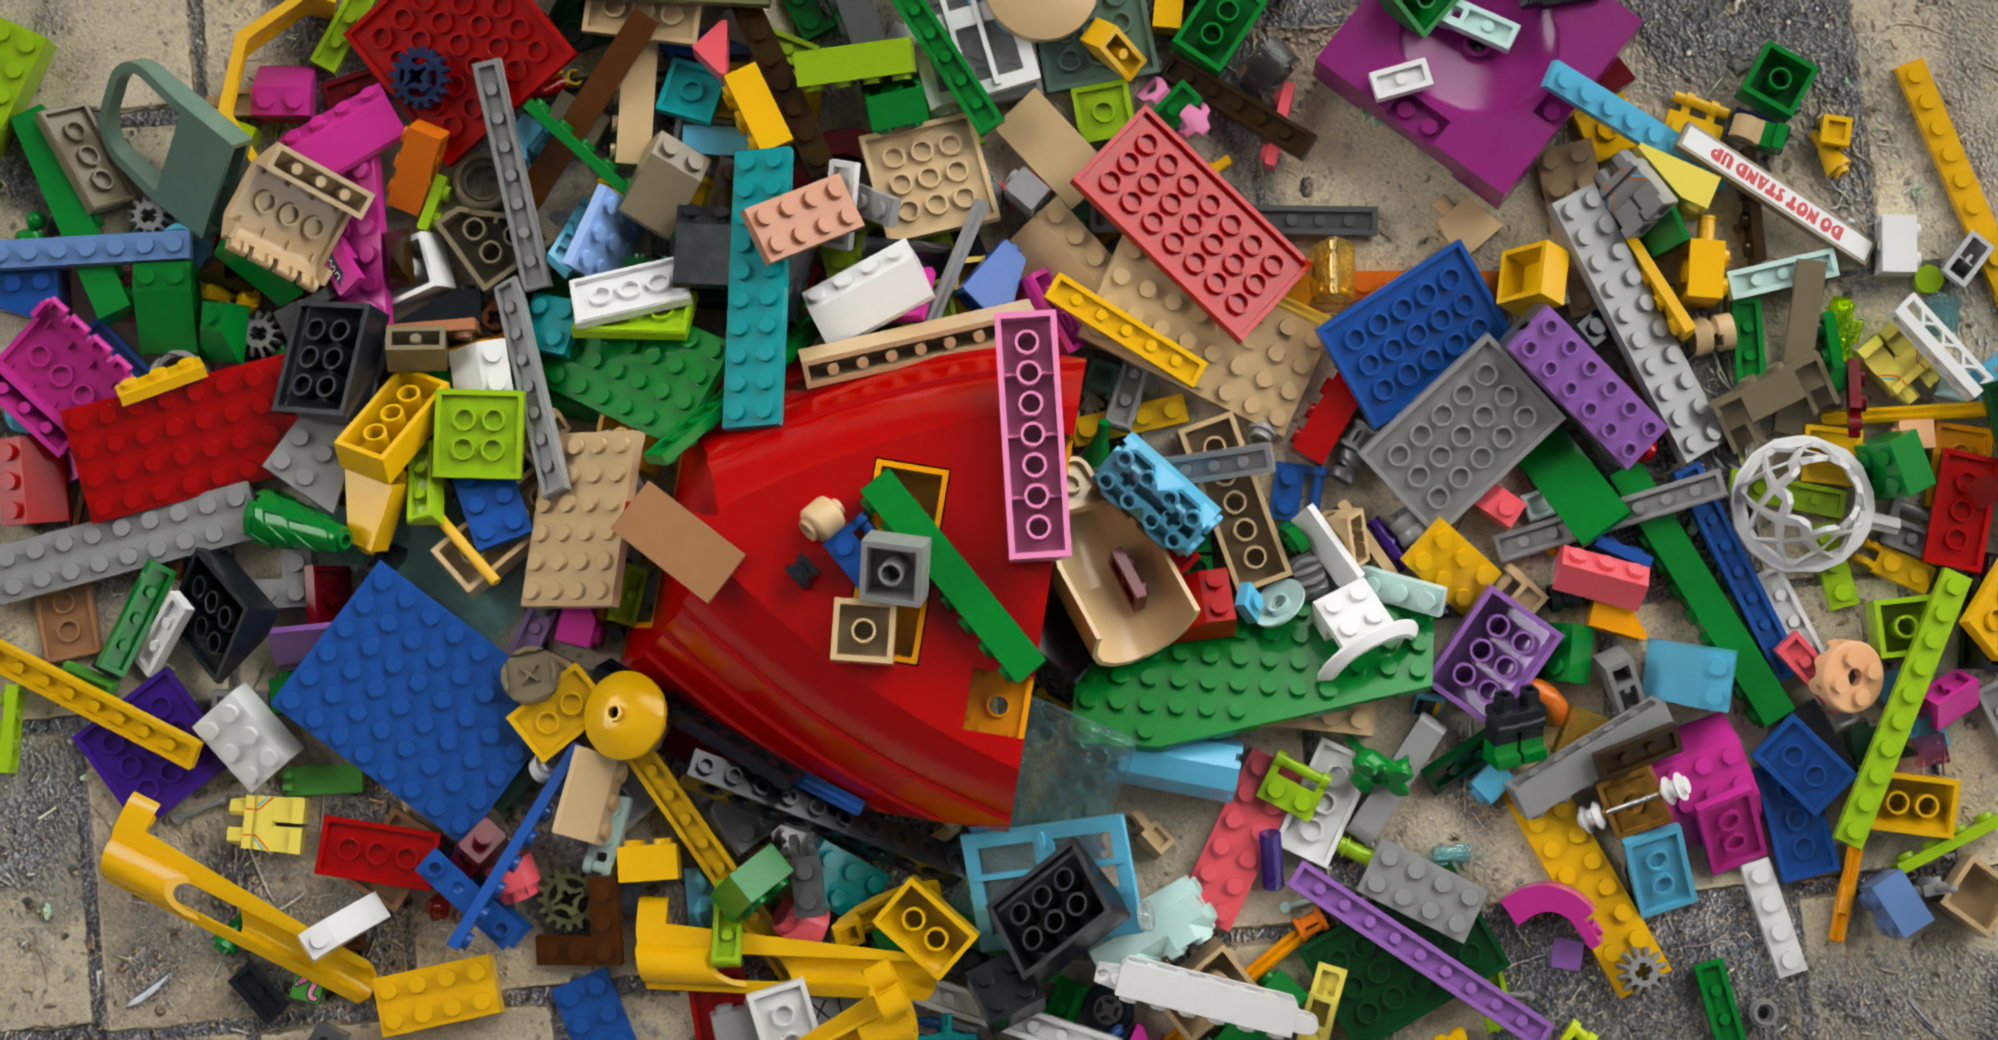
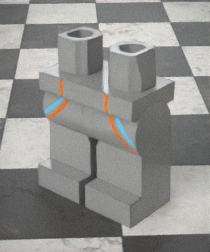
(1634, 194)

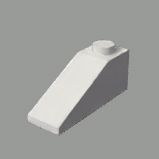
(343, 927)

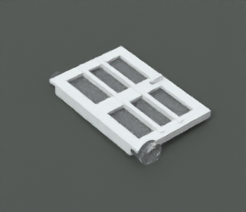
(990, 51)

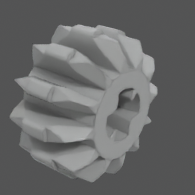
(143, 211)
(271, 330)
(1310, 574)
(1632, 965)

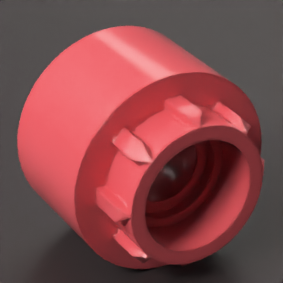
(522, 882)
(789, 927)

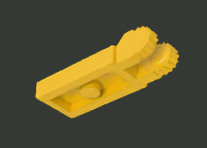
(1896, 567)

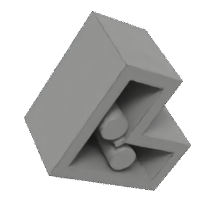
(289, 591)

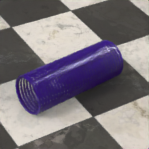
(1271, 862)

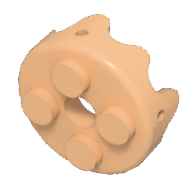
(1832, 673)

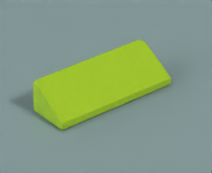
(424, 492)

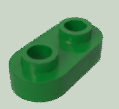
(1292, 538)

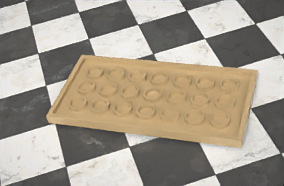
(1254, 379)

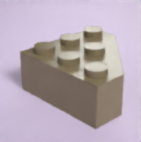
(484, 244)

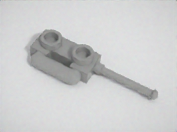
(1933, 886)

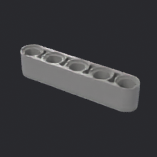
(1380, 802)

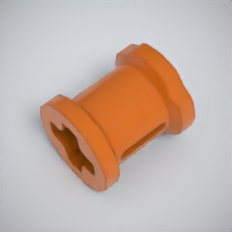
(1310, 924)

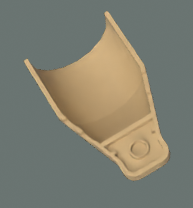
(1091, 591)

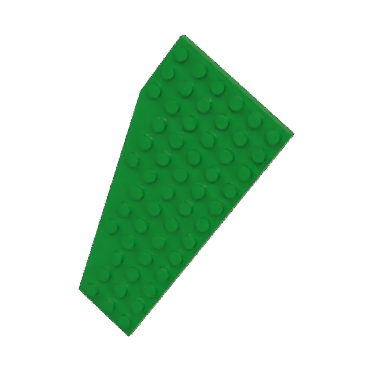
(1249, 681)

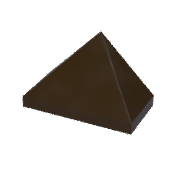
(399, 259)

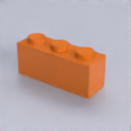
(416, 166)

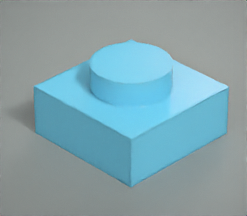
(1248, 602)

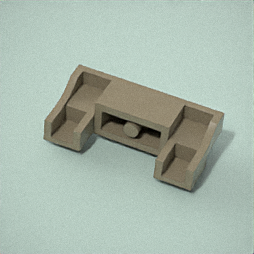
(1769, 392)

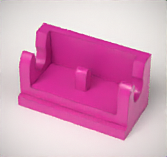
(1950, 698)

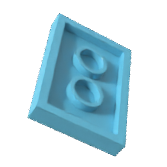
(1659, 870)

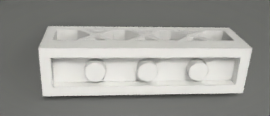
(1935, 351)

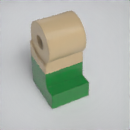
(1759, 133)

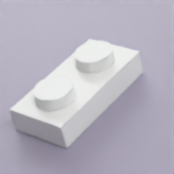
(1400, 80)

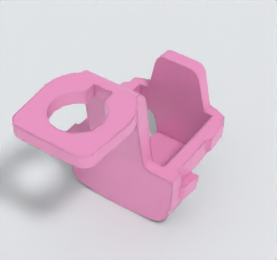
(1193, 118)

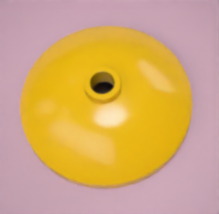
(639, 717)

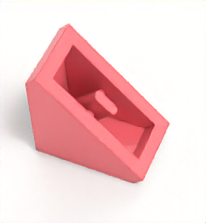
(714, 50)

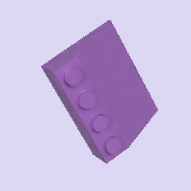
(1491, 651)

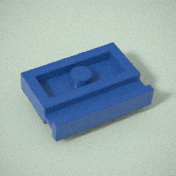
(1609, 546)

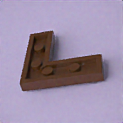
(604, 943)

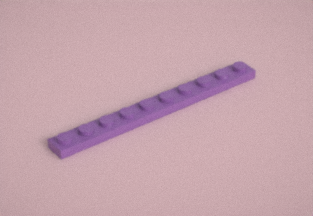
(1419, 954)

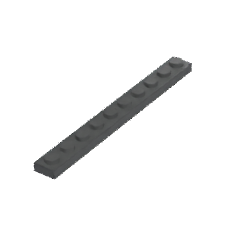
(1292, 220)

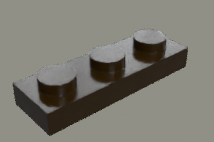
(1637, 752)

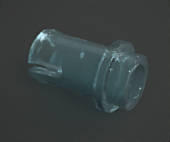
(1451, 853)

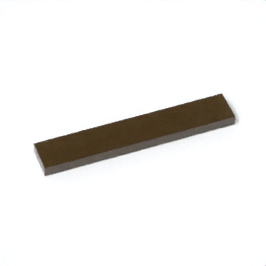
(1240, 107)

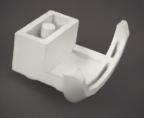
(1356, 624)

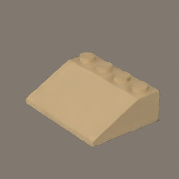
(1063, 245)

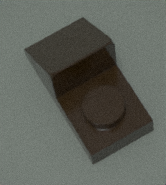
(218, 273)

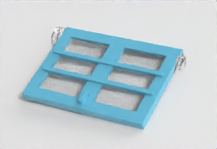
(1000, 859)

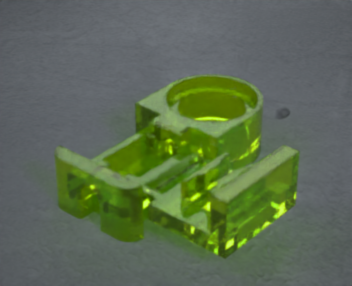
(1846, 322)

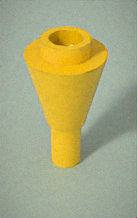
(1832, 160)

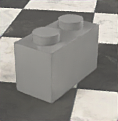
(1026, 192)

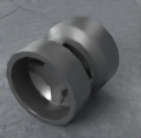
(1347, 467)

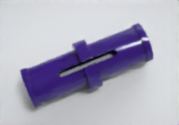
(1387, 542)

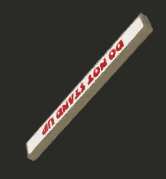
(1774, 194)

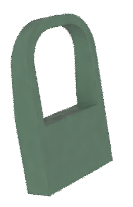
(203, 154)

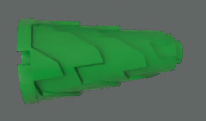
(286, 523)

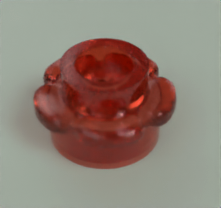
(437, 907)

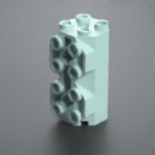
(1179, 920)

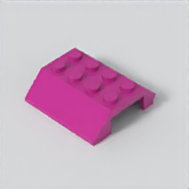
(56, 368)
(1711, 763)

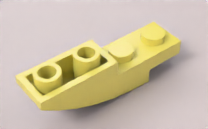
(1324, 999)

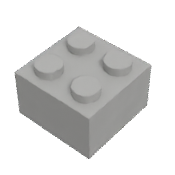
(894, 568)

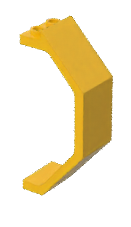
(257, 35)

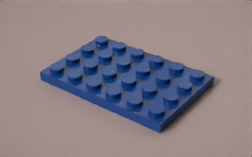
(1411, 331)

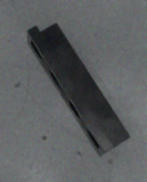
(1970, 654)

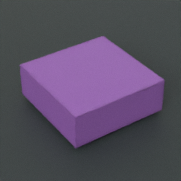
(1566, 954)

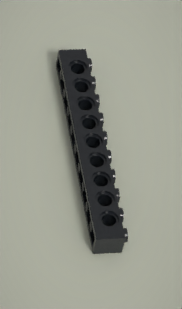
(808, 813)

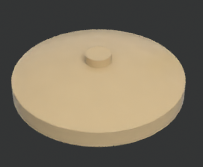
(1041, 19)

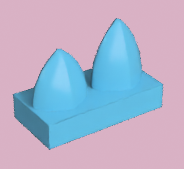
(699, 903)

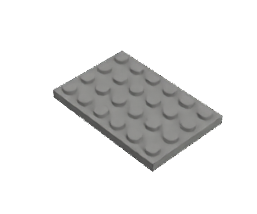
(1461, 433)

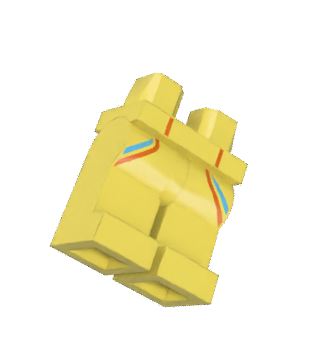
(1894, 364)
(261, 820)

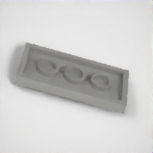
(1422, 890)

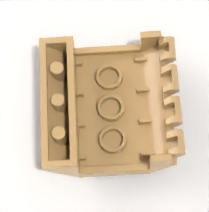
(291, 215)

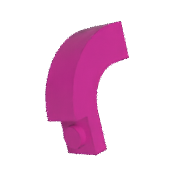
(1556, 898)

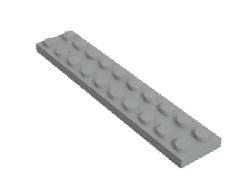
(1636, 323)
(122, 544)

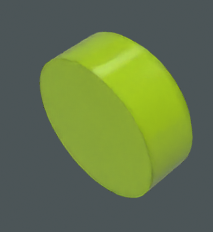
(1928, 280)

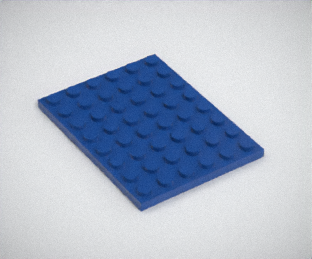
(411, 701)

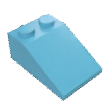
(1689, 674)

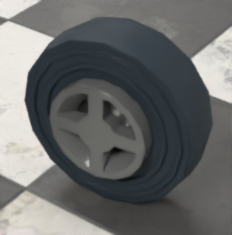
(1110, 1014)

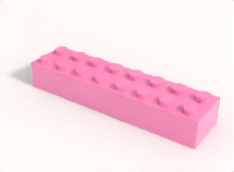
(1032, 436)

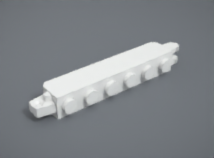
(1206, 996)

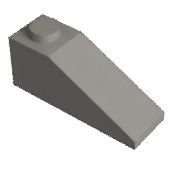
(1619, 678)

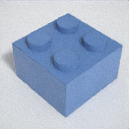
(1894, 904)

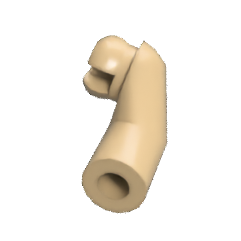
(947, 832)

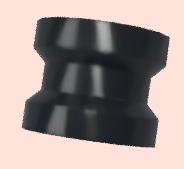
(802, 571)

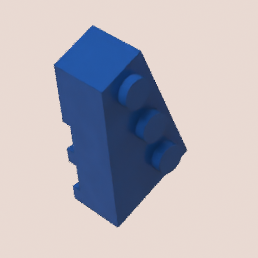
(26, 288)

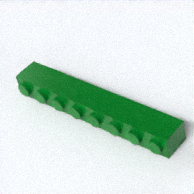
(103, 284)
(955, 580)

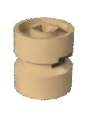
(1712, 334)

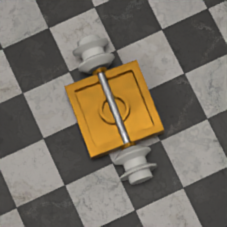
(1634, 802)

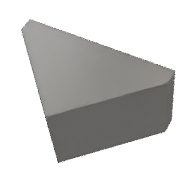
(1966, 259)

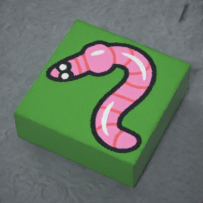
(306, 990)

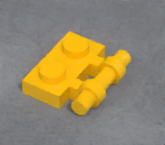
(1677, 119)

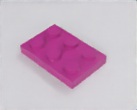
(1730, 829)

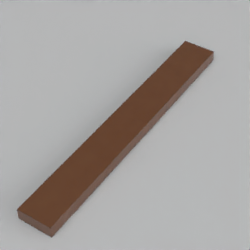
(592, 101)

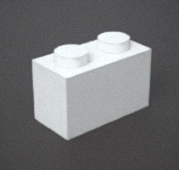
(1897, 245)

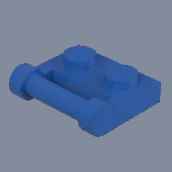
(1288, 489)
(846, 547)

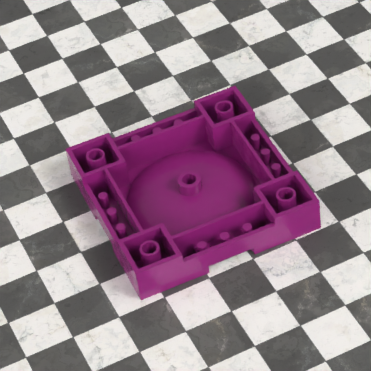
(1487, 106)

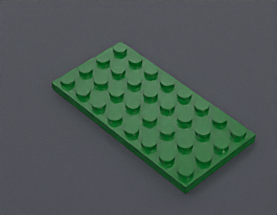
(637, 380)

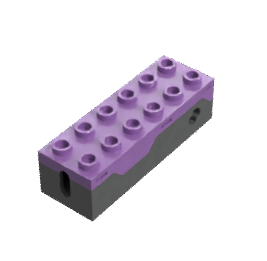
(1583, 387)

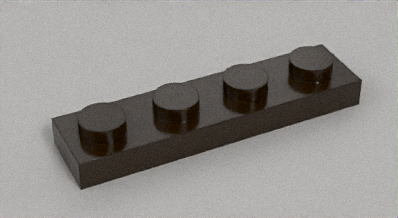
(1752, 221)

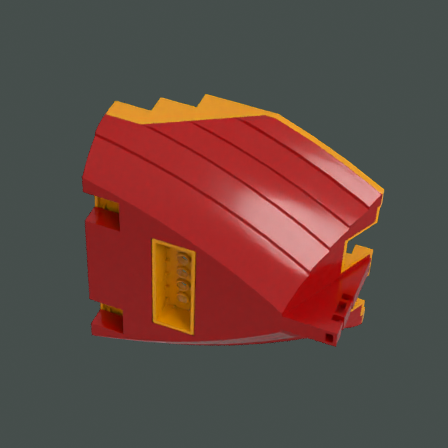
(759, 655)

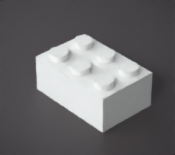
(248, 737)

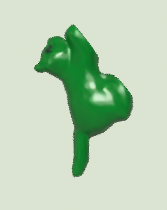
(1375, 768)

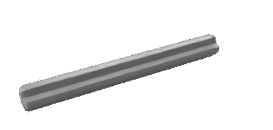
(957, 259)

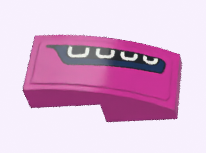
(346, 273)

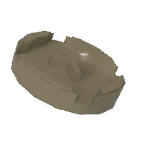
(530, 675)

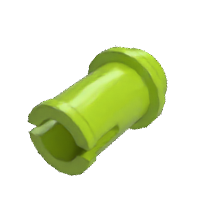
(1354, 850)

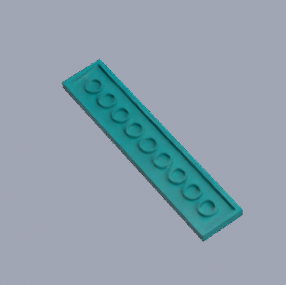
(756, 300)

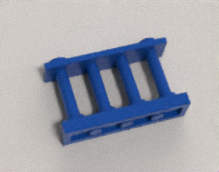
(503, 922)

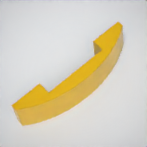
(858, 921)

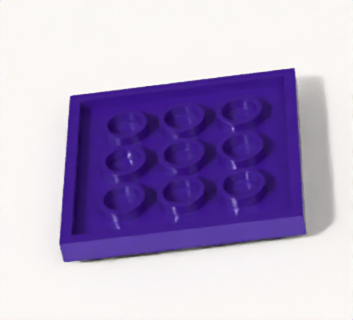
(133, 768)

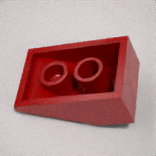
(1214, 597)

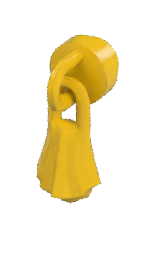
(219, 294)

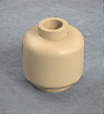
(822, 519)

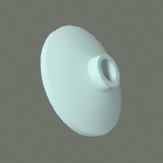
(1281, 602)

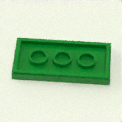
(1574, 487)

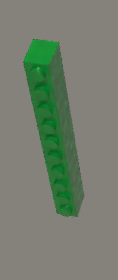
(1705, 604)

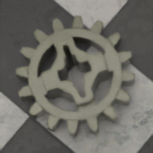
(563, 885)

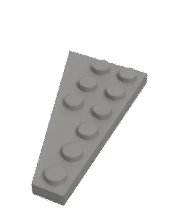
(309, 459)

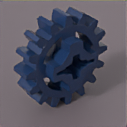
(433, 77)

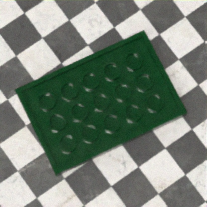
(1385, 992)

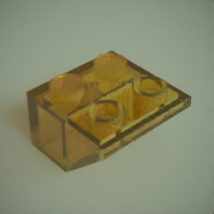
(1333, 272)

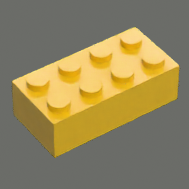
(390, 427)
(438, 995)

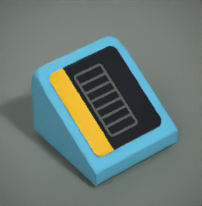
(1428, 702)

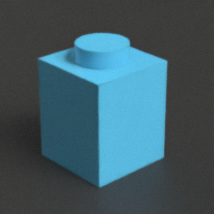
(1488, 784)

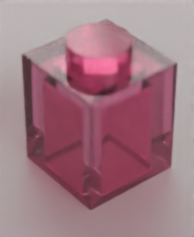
(1930, 749)

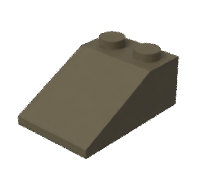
(662, 181)

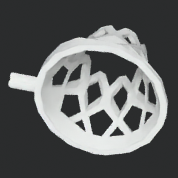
(1854, 537)

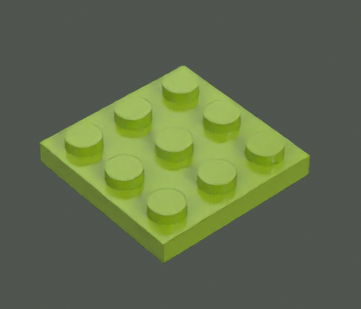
(479, 434)

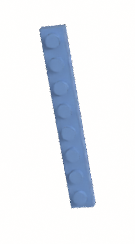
(96, 250)

